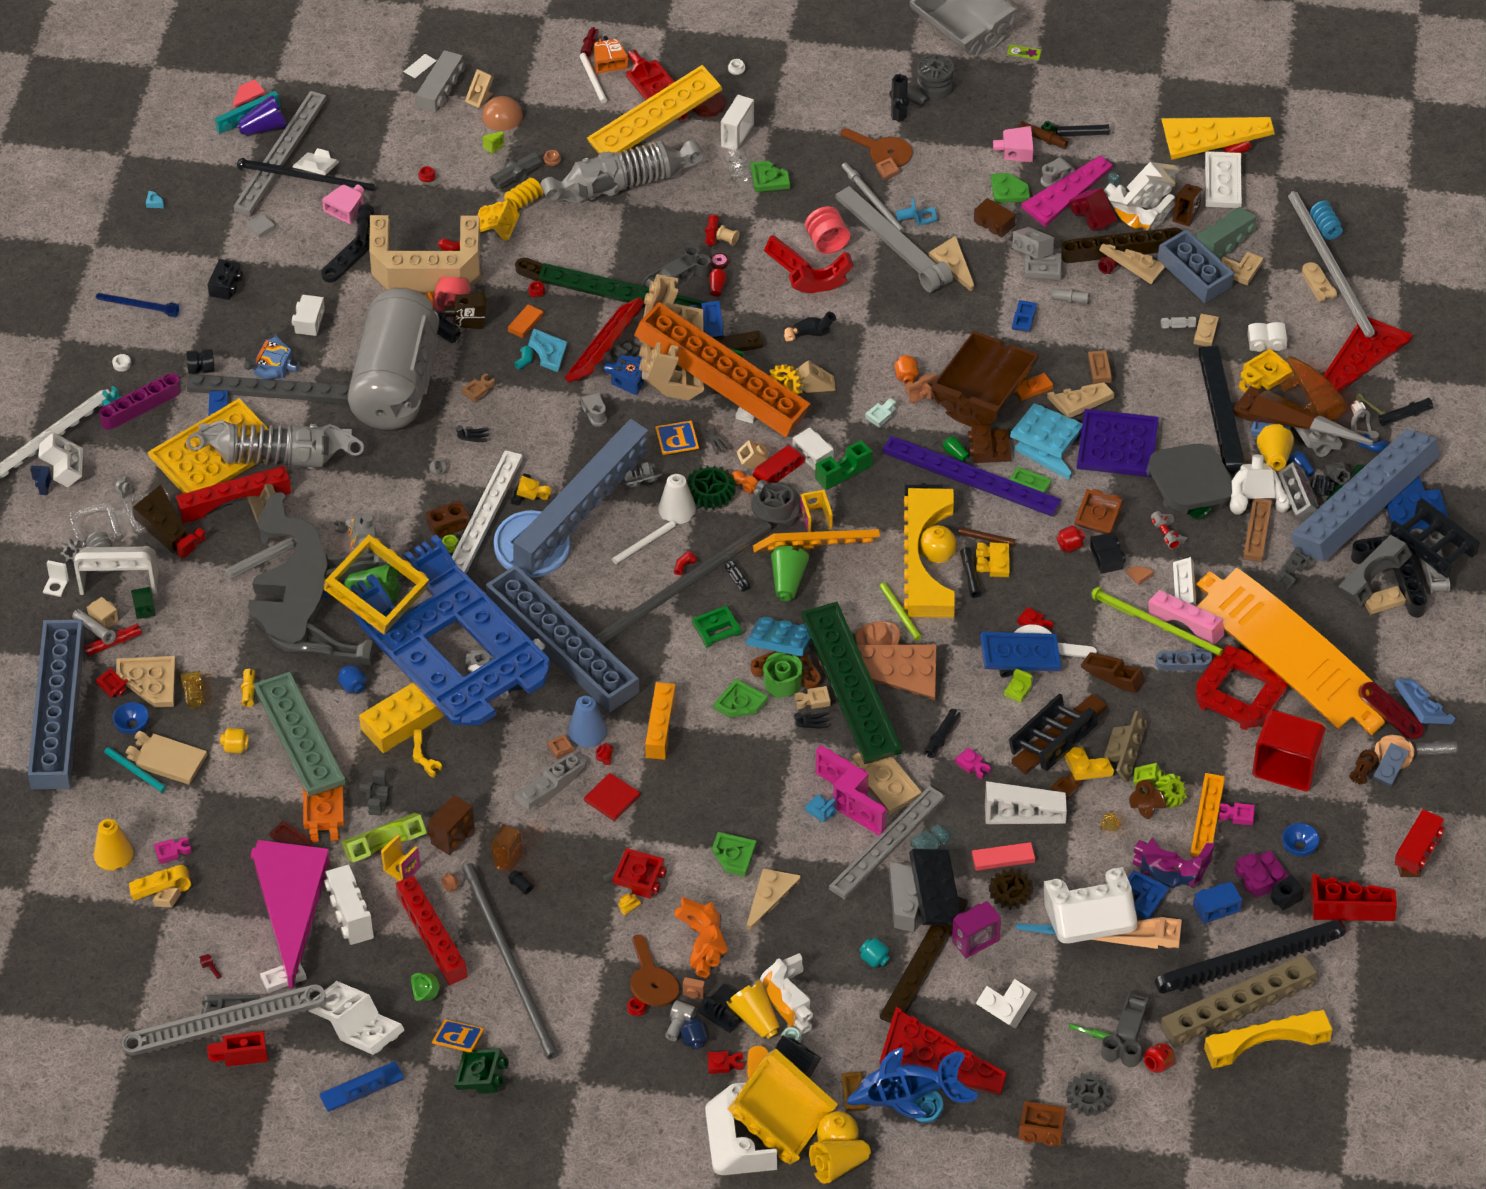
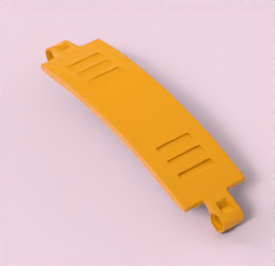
(1290, 648)

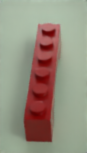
(199, 502)

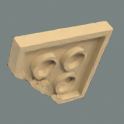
(150, 678)

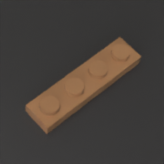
(1257, 530)

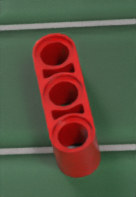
(779, 465)

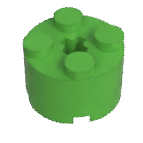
(782, 674)

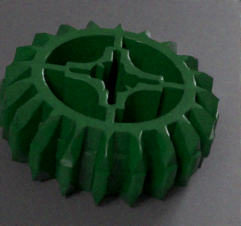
(711, 487)

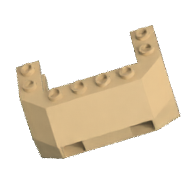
(423, 268)
(661, 369)

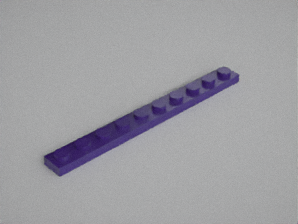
(972, 476)

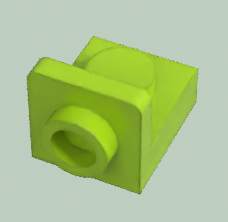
(1019, 686)
(1148, 772)

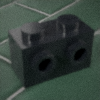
(224, 279)

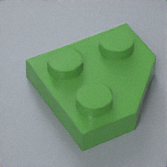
(768, 177)
(1008, 188)
(740, 700)
(734, 853)

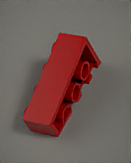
(1351, 901)

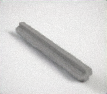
(259, 558)

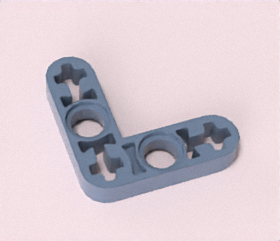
(1197, 654)

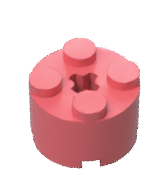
(447, 290)

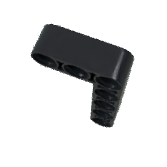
(1406, 575)

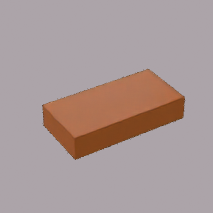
(525, 321)

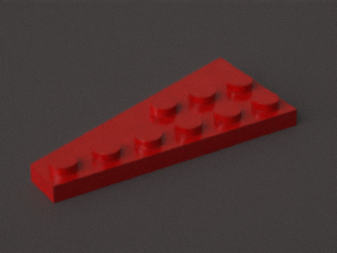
(1363, 353)
(929, 1047)

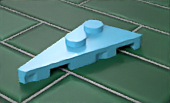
(1045, 459)

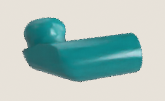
(527, 357)

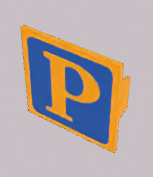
(677, 437)
(458, 1036)

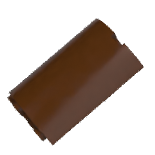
(981, 379)

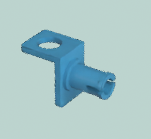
(918, 215)

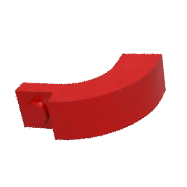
(823, 279)

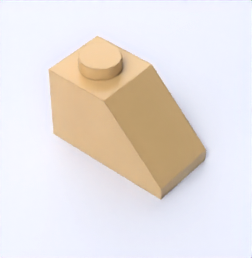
(815, 378)

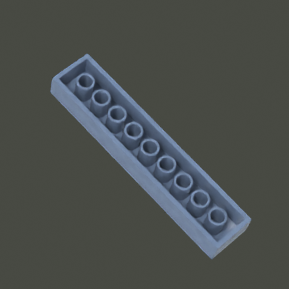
(1365, 494)
(580, 497)
(564, 639)
(56, 704)

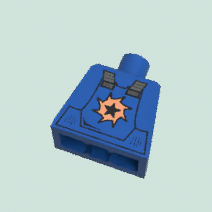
(626, 373)

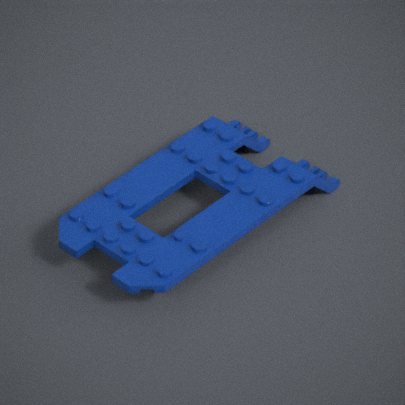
(460, 599)

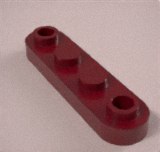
(1391, 710)

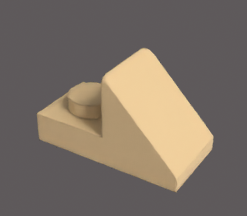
(479, 89)

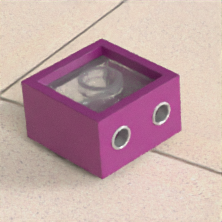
(976, 929)

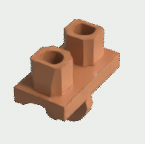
(920, 388)

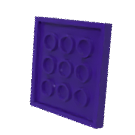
(1117, 442)

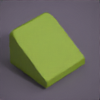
(493, 141)

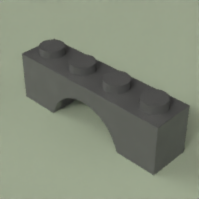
(1389, 554)

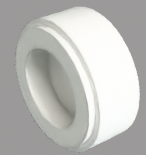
(121, 362)

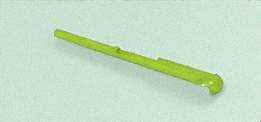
(1098, 594)

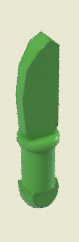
(1095, 1033)

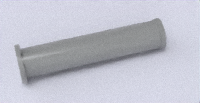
(106, 635)

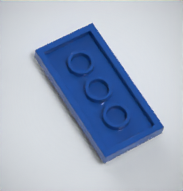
(1020, 651)

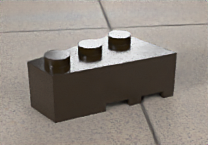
(159, 518)

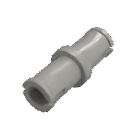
(1070, 295)

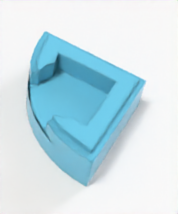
(154, 200)

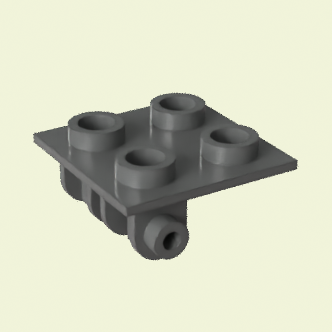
(647, 476)

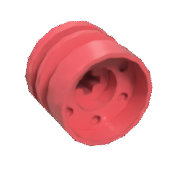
(827, 230)

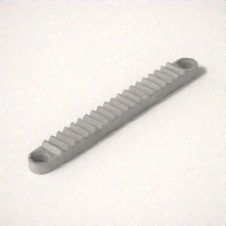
(224, 1020)

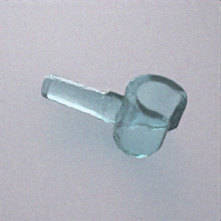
(1113, 178)

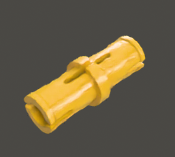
(248, 688)

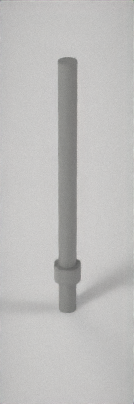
(854, 176)

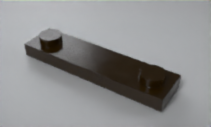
(742, 341)

